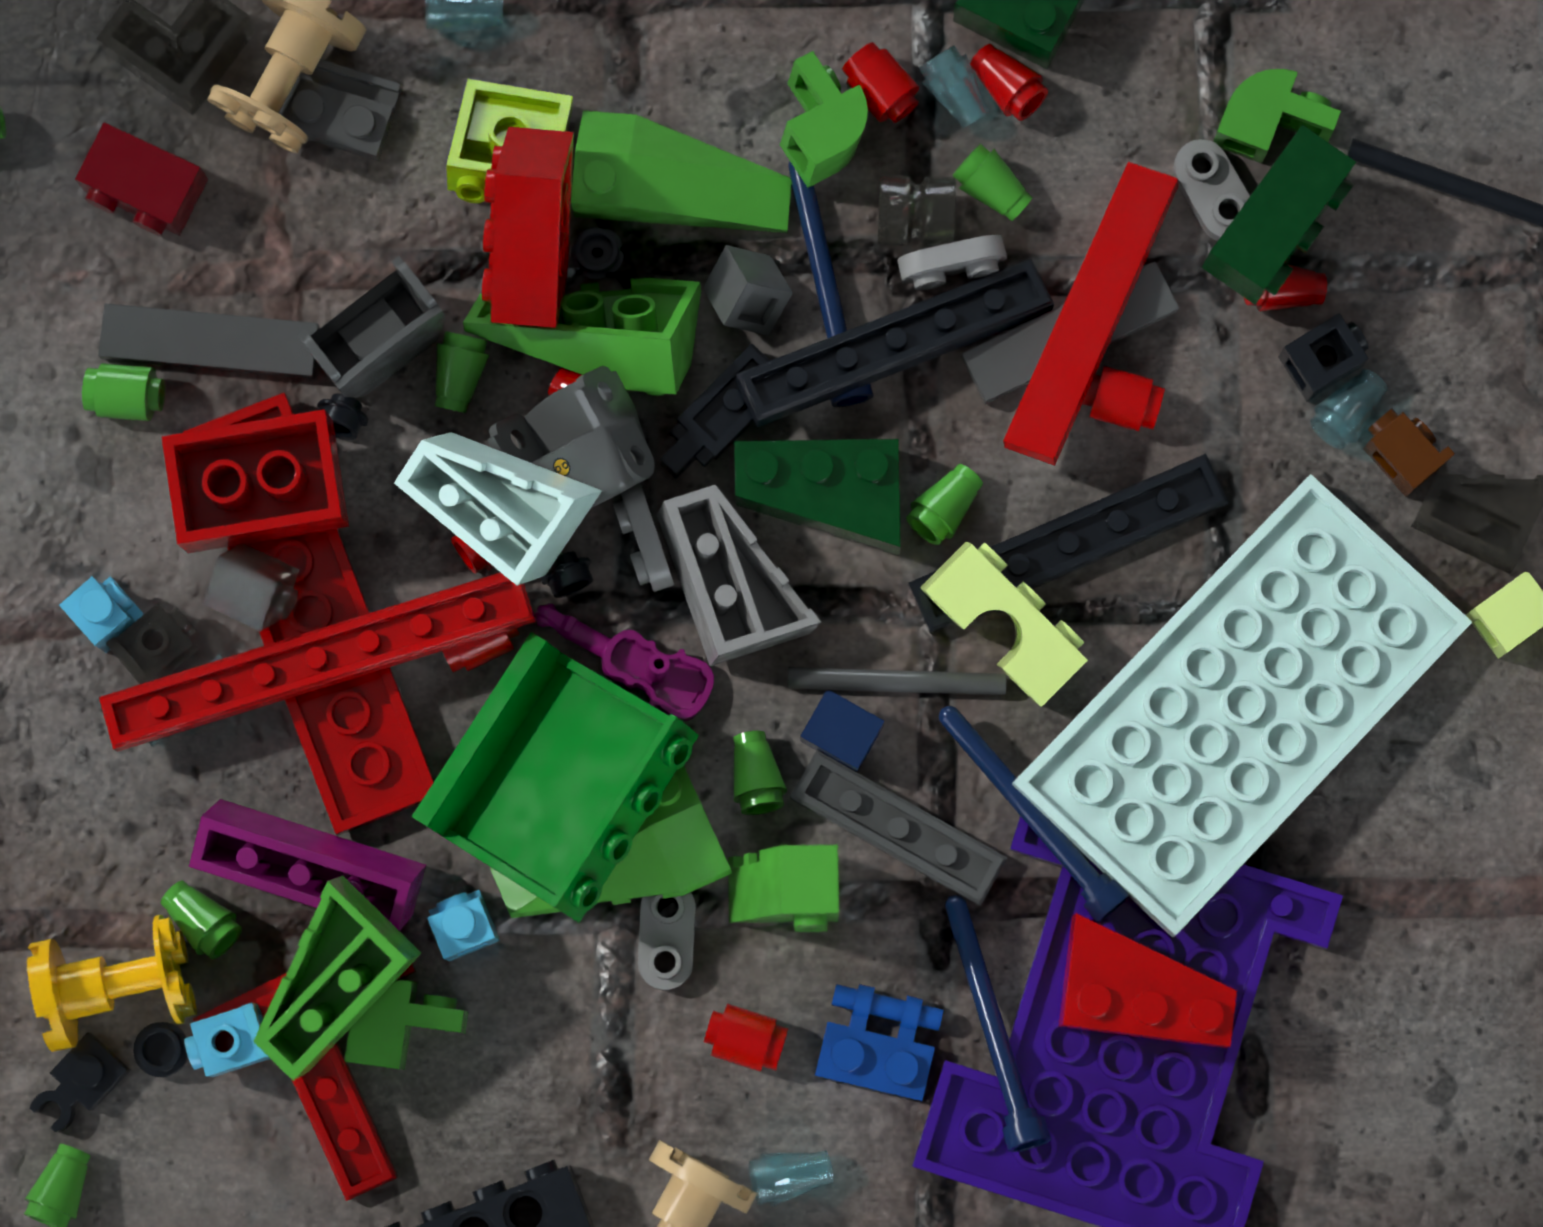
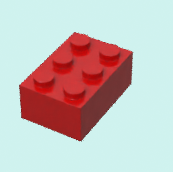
(528, 226)
(255, 481)

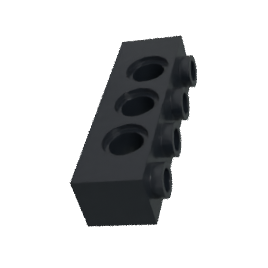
(550, 1186)

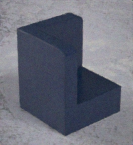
(842, 730)

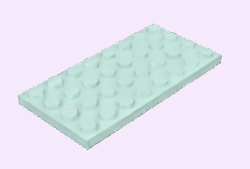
(1241, 705)

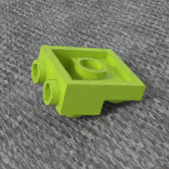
(483, 123)

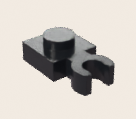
(84, 1077)

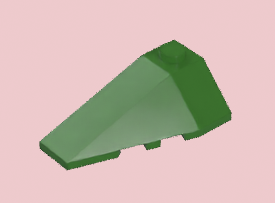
(657, 175)
(633, 331)
(667, 856)

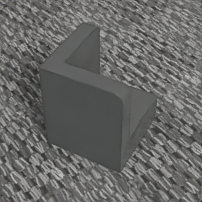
(747, 290)

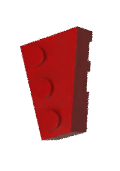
(1139, 992)

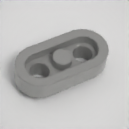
(1211, 189)
(931, 265)
(650, 560)
(666, 935)

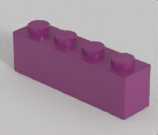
(300, 860)

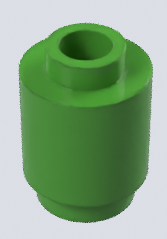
(123, 392)

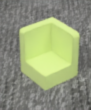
(1510, 614)

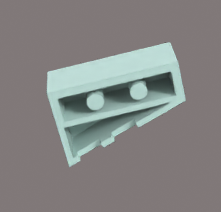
(497, 502)

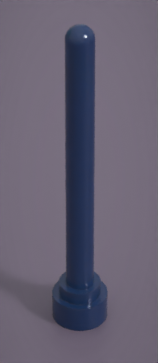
(823, 275)
(1099, 890)
(1023, 1125)

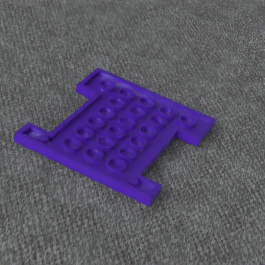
(1124, 1110)

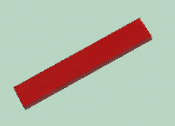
(1091, 313)

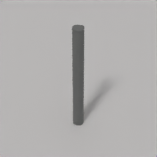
(896, 681)

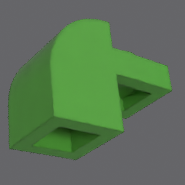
(1264, 104)
(832, 125)
(385, 1028)

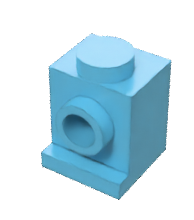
(101, 610)
(462, 925)
(242, 1024)

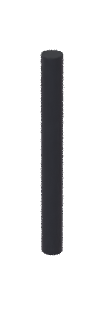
(1446, 182)

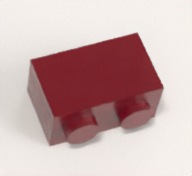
(140, 180)

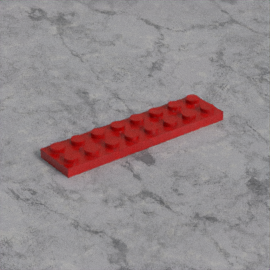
(356, 729)

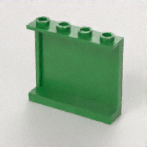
(556, 777)

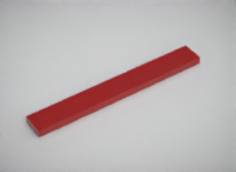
(315, 660)

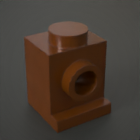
(1405, 450)

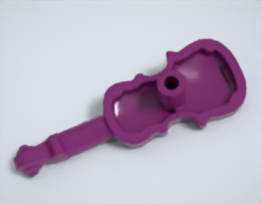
(672, 682)

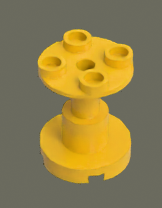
(90, 986)

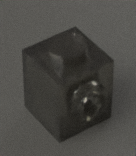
(252, 587)

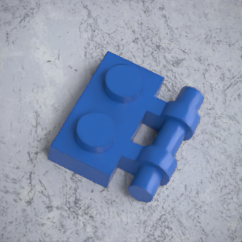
(875, 1059)

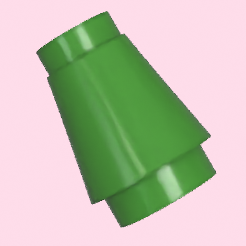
(992, 182)
(458, 370)
(943, 506)
(756, 775)
(202, 921)
(59, 1188)

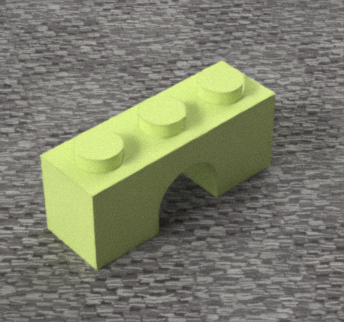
(1042, 653)

